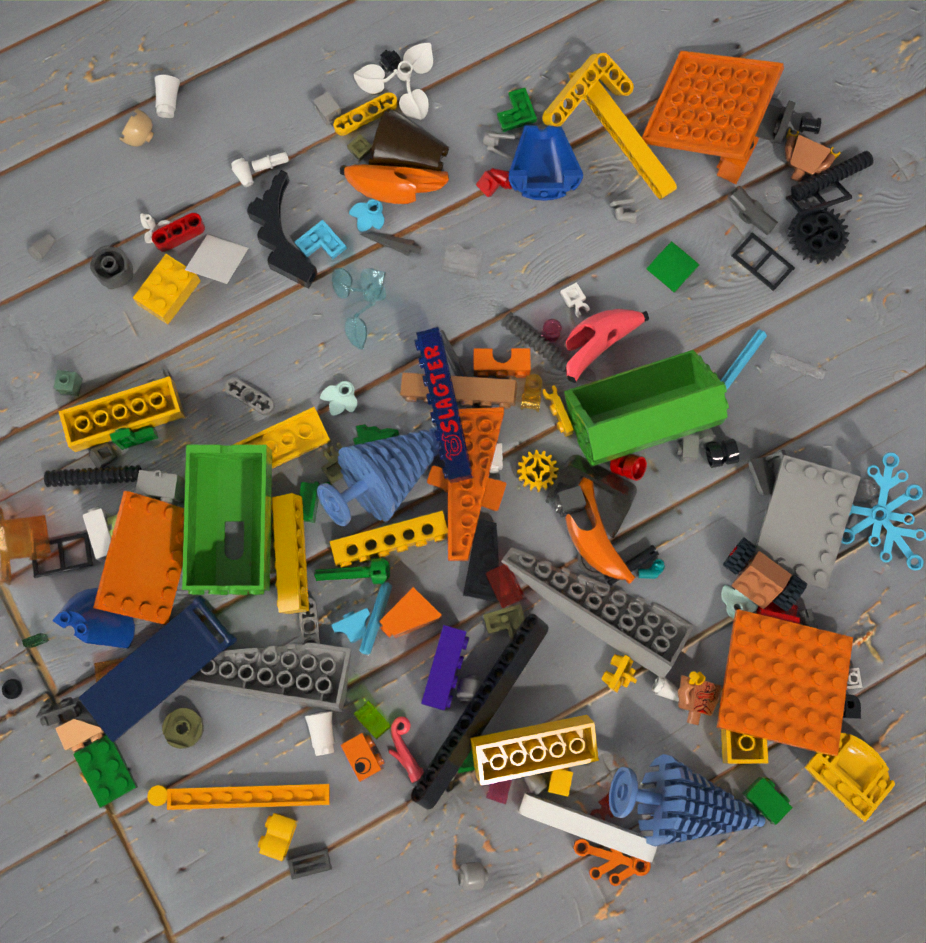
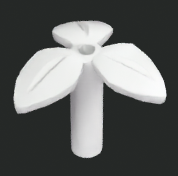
(149, 223)

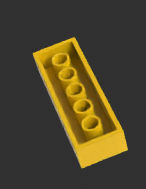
(132, 409)
(534, 749)

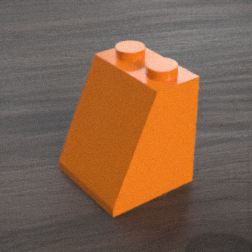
(409, 615)

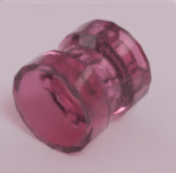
(554, 327)

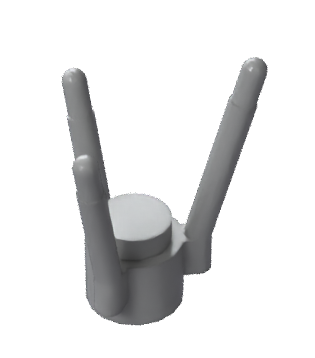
(492, 139)

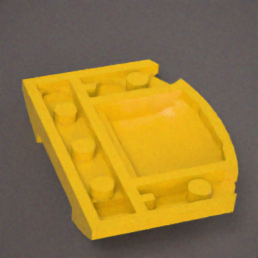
(854, 776)

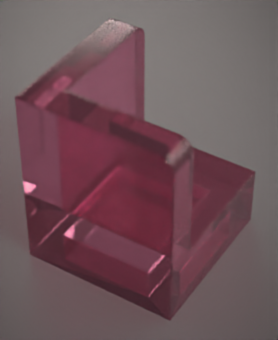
(499, 791)

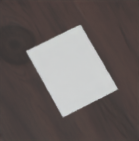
(216, 259)

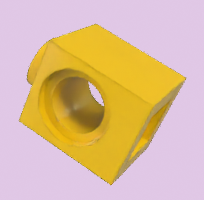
(560, 781)

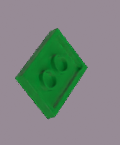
(105, 771)

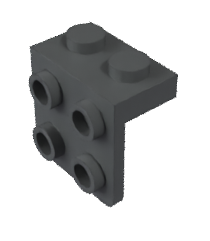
(765, 471)

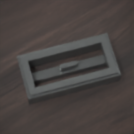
(327, 859)

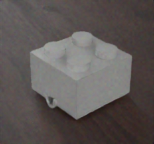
(161, 486)

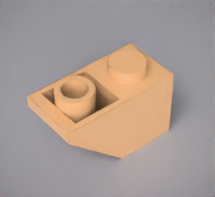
(77, 732)

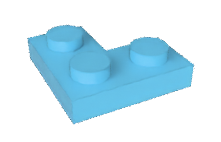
(320, 236)

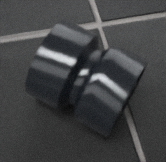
(722, 453)

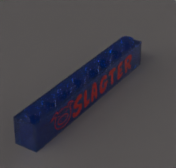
(444, 405)

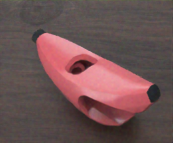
(597, 335)

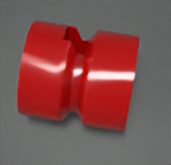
(630, 466)

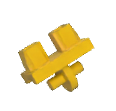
(615, 680)

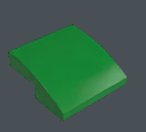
(673, 266)

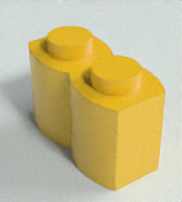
(278, 836)

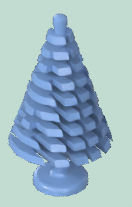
(379, 474)
(682, 804)

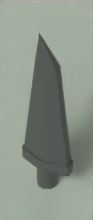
(399, 244)

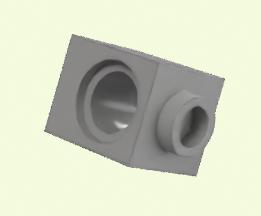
(327, 107)

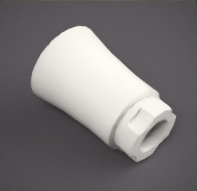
(166, 95)
(321, 732)

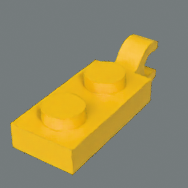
(557, 408)

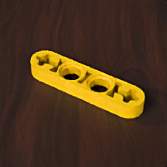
(363, 111)

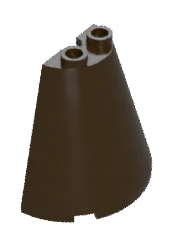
(406, 144)

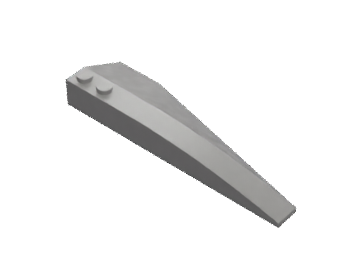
(626, 623)
(289, 674)

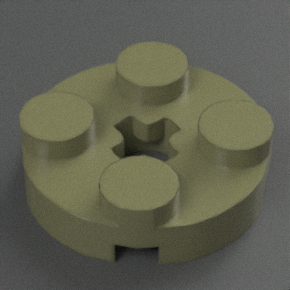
(188, 738)

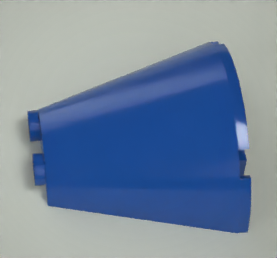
(544, 164)
(95, 625)

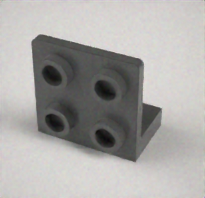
(775, 122)

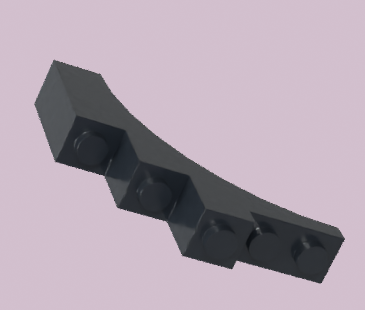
(268, 214)

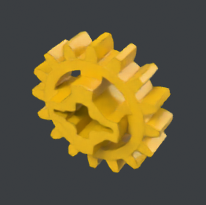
(545, 470)

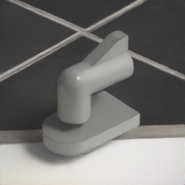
(620, 215)

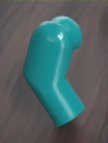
(654, 571)

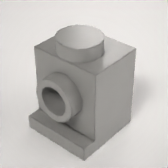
(688, 448)

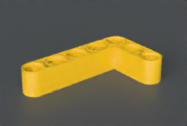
(584, 86)

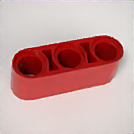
(173, 240)

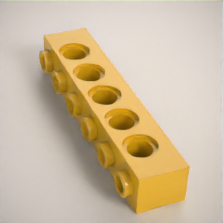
(397, 530)

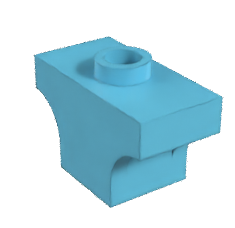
(353, 625)

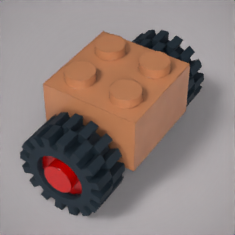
(762, 578)

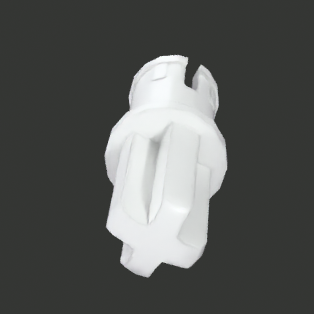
(269, 161)

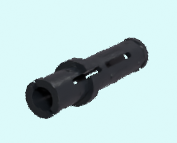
(636, 562)

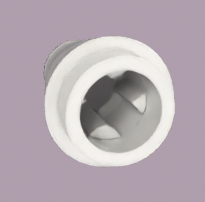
(242, 171)
(665, 689)

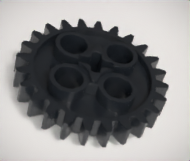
(827, 247)

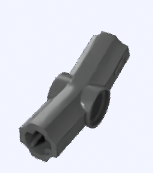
(751, 210)

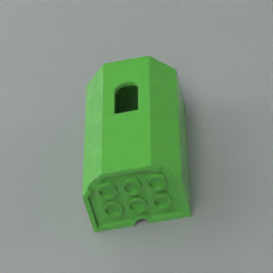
(646, 407)
(221, 488)

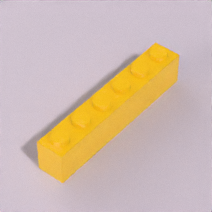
(290, 554)

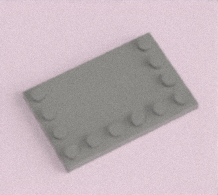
(807, 518)

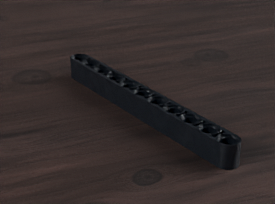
(479, 712)

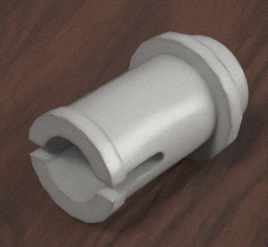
(163, 374)

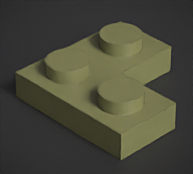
(506, 618)

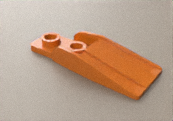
(493, 492)

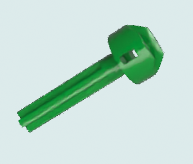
(357, 572)

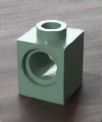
(68, 383)

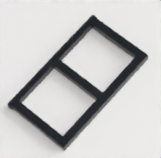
(847, 196)
(754, 270)
(61, 556)

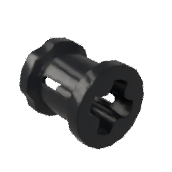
(810, 125)

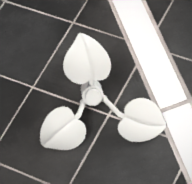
(417, 58)

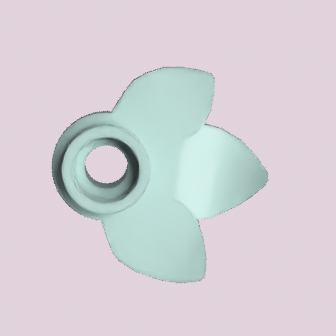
(339, 400)
(735, 598)

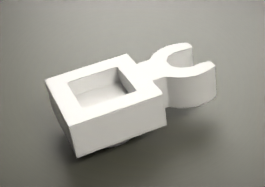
(574, 297)

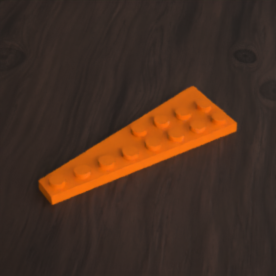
(466, 497)

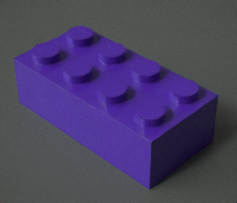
(444, 667)

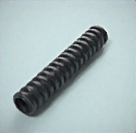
(832, 175)
(91, 476)

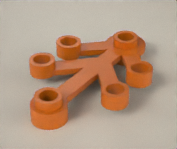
(615, 859)

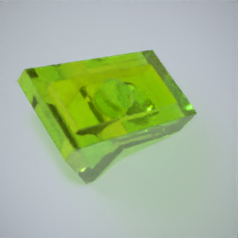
(372, 719)

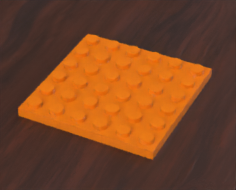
(713, 104)
(785, 682)

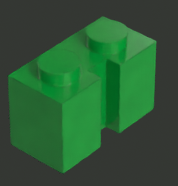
(768, 800)

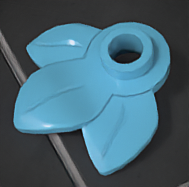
(366, 217)

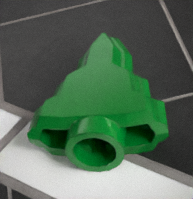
(369, 434)

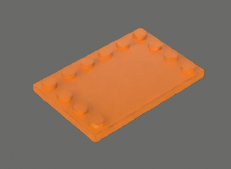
(143, 560)

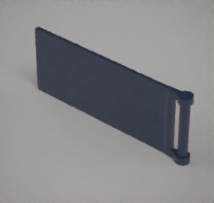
(155, 670)

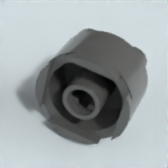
(111, 267)

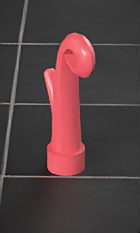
(403, 754)

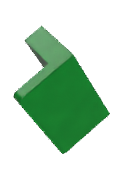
(309, 500)

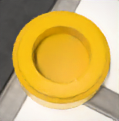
(157, 795)

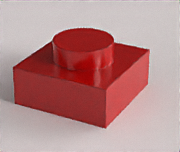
(488, 183)

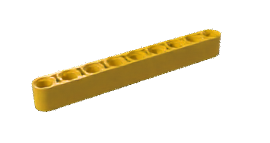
(628, 140)

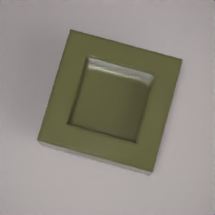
(359, 147)

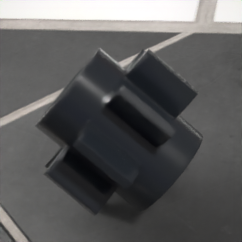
(389, 61)

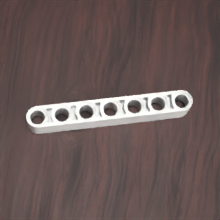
(586, 826)

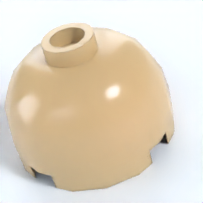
(138, 129)

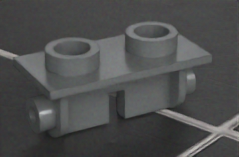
(51, 713)

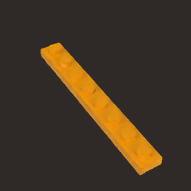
(248, 796)

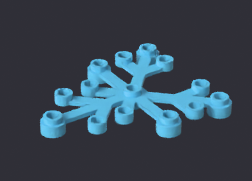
(893, 533)

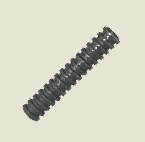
(536, 341)

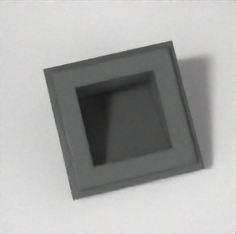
(102, 455)

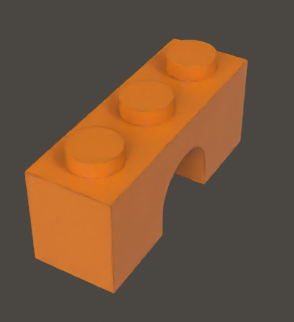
(485, 365)

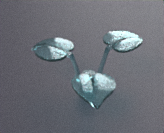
(373, 289)

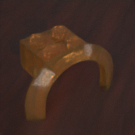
(22, 539)

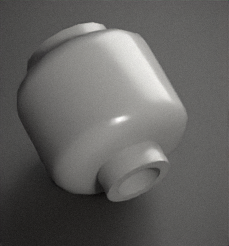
(467, 688)
(472, 876)

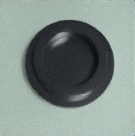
(12, 689)

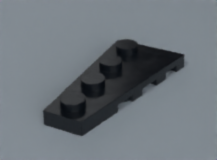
(482, 560)

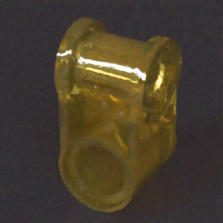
(532, 396)

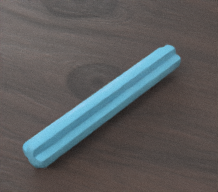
(744, 357)
(376, 616)

